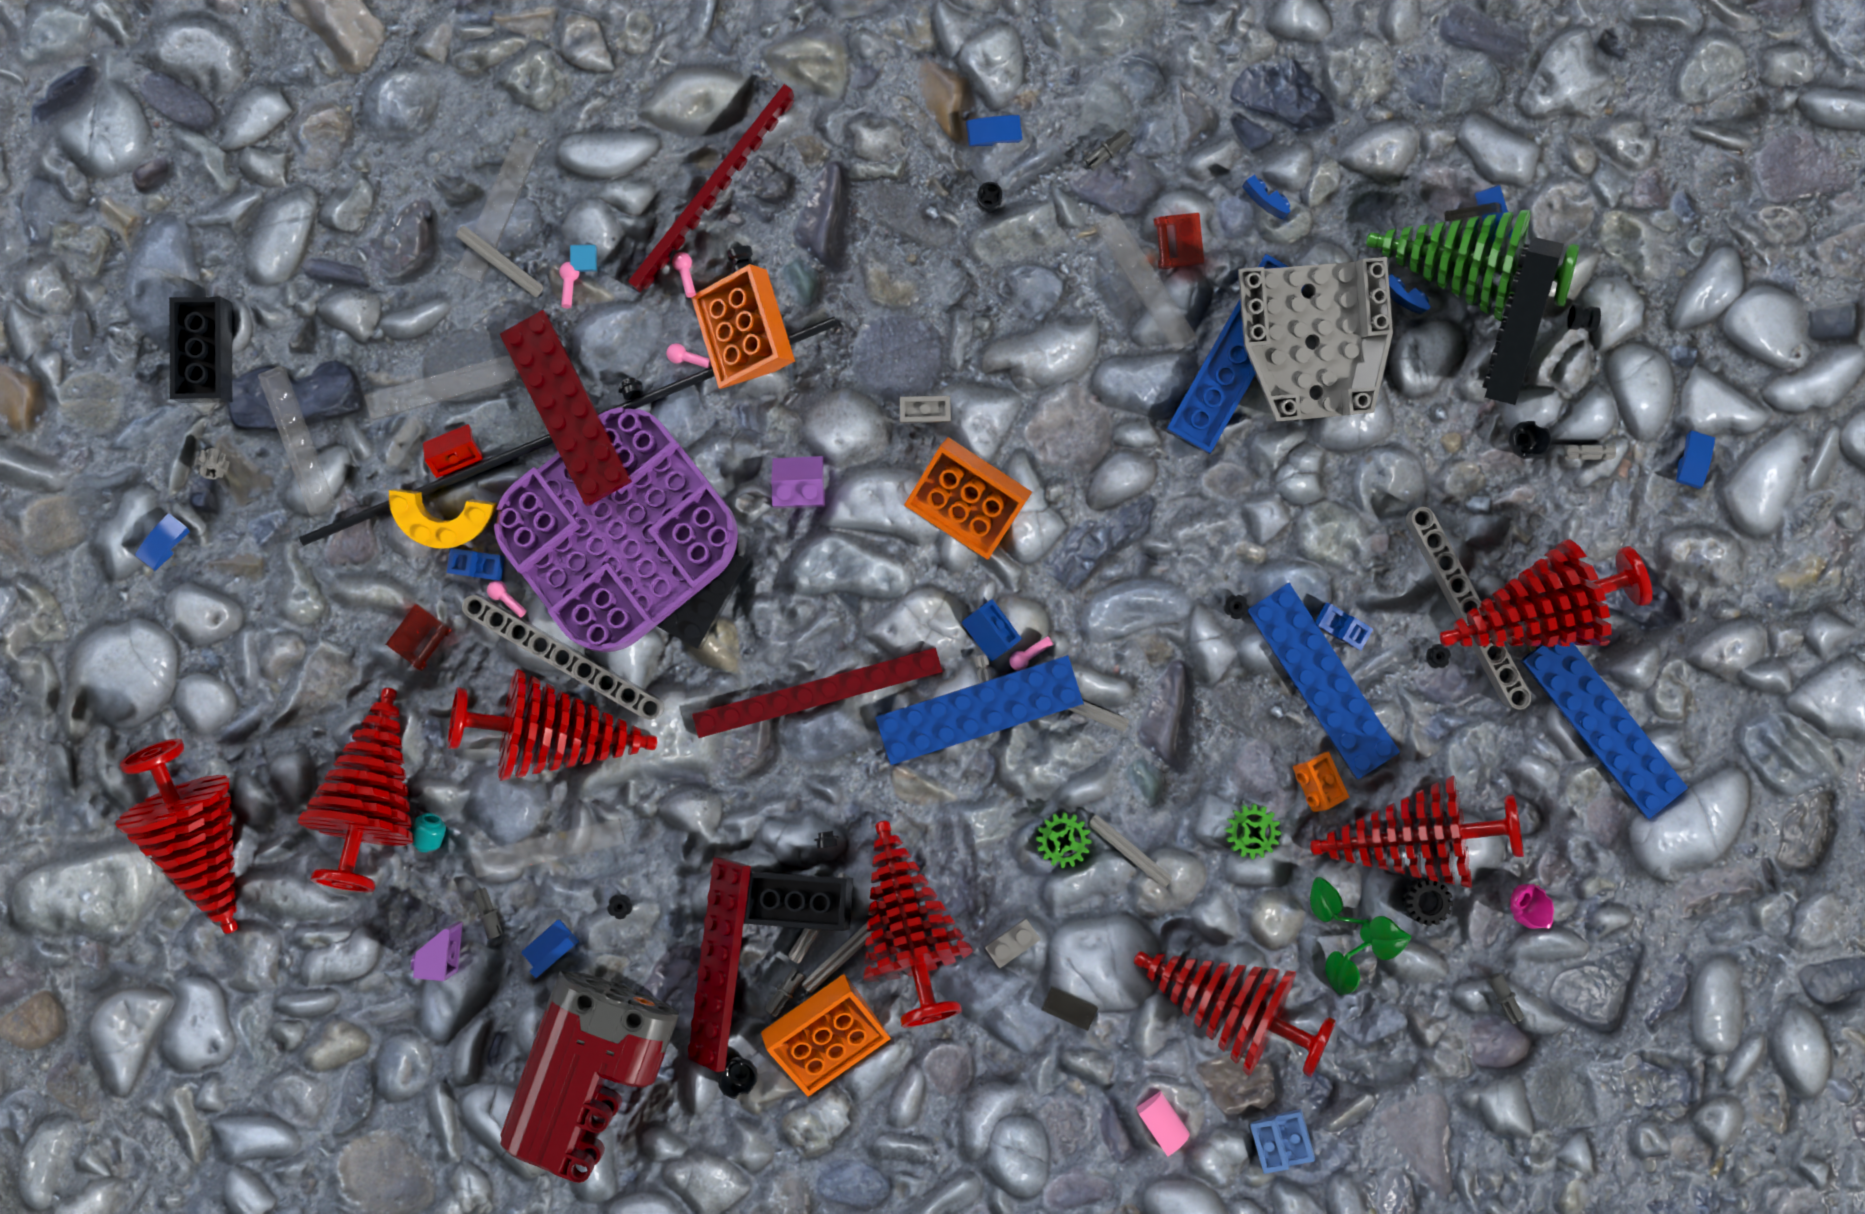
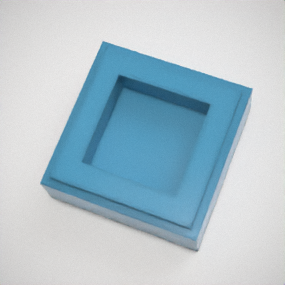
(583, 258)

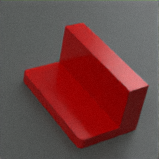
(451, 451)

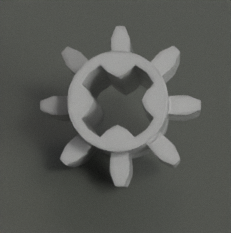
(211, 463)

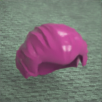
(1532, 906)

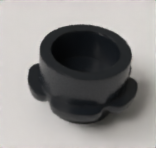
(631, 388)
(1240, 601)
(1432, 653)
(826, 839)
(626, 908)

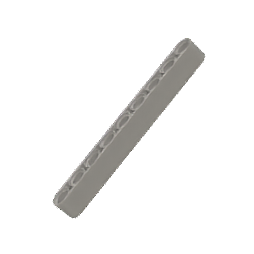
(1457, 600)
(550, 655)

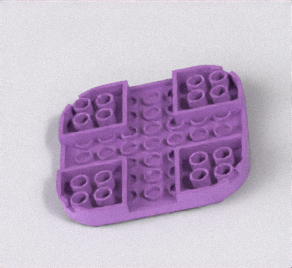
(632, 555)

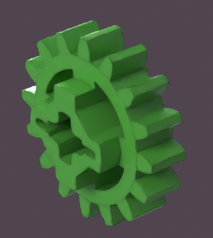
(1244, 837)
(1058, 850)

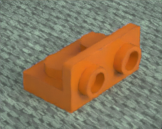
(1321, 782)

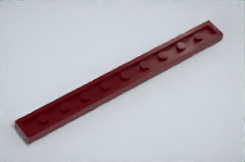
(718, 181)
(817, 692)

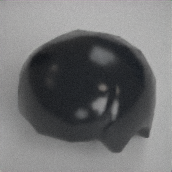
(1529, 440)
(738, 1077)

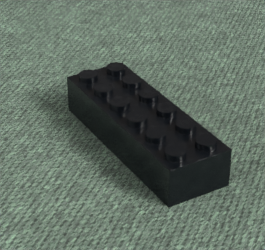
(1524, 315)

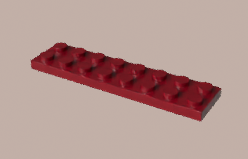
(565, 408)
(719, 963)

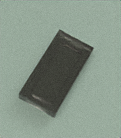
(1473, 211)
(1069, 1008)

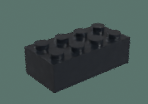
(200, 349)
(700, 613)
(799, 901)

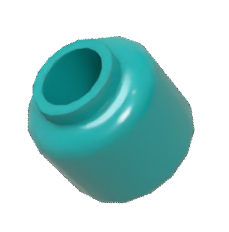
(427, 832)

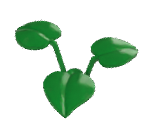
(1381, 933)

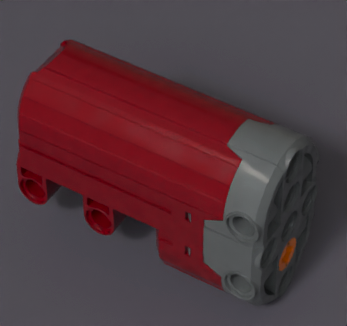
(585, 1036)

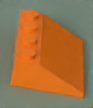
(742, 327)
(967, 498)
(824, 1035)

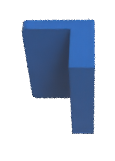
(991, 630)
(549, 947)

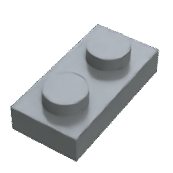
(925, 409)
(1012, 943)

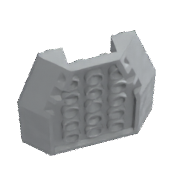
(1344, 315)

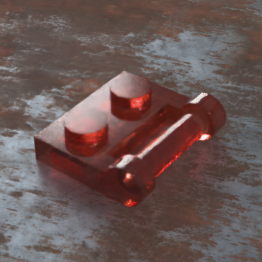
(1187, 239)
(413, 631)

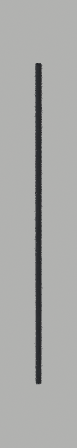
(539, 443)

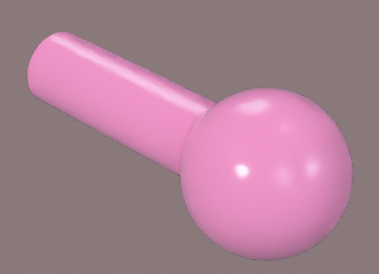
(682, 262)
(569, 275)
(677, 353)
(498, 591)
(1020, 660)

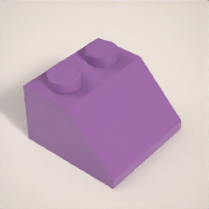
(798, 482)
(439, 956)

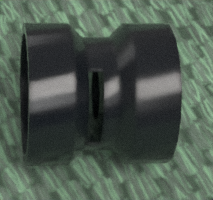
(989, 192)
(740, 257)
(1583, 318)

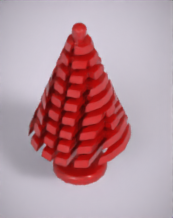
(1554, 602)
(545, 729)
(363, 796)
(186, 831)
(1424, 834)
(909, 929)
(1226, 1000)

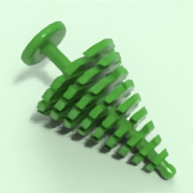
(1479, 258)

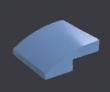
(1282, 1141)

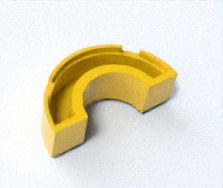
(433, 532)

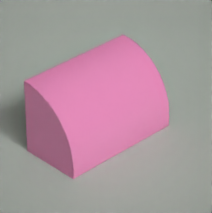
(1163, 1123)

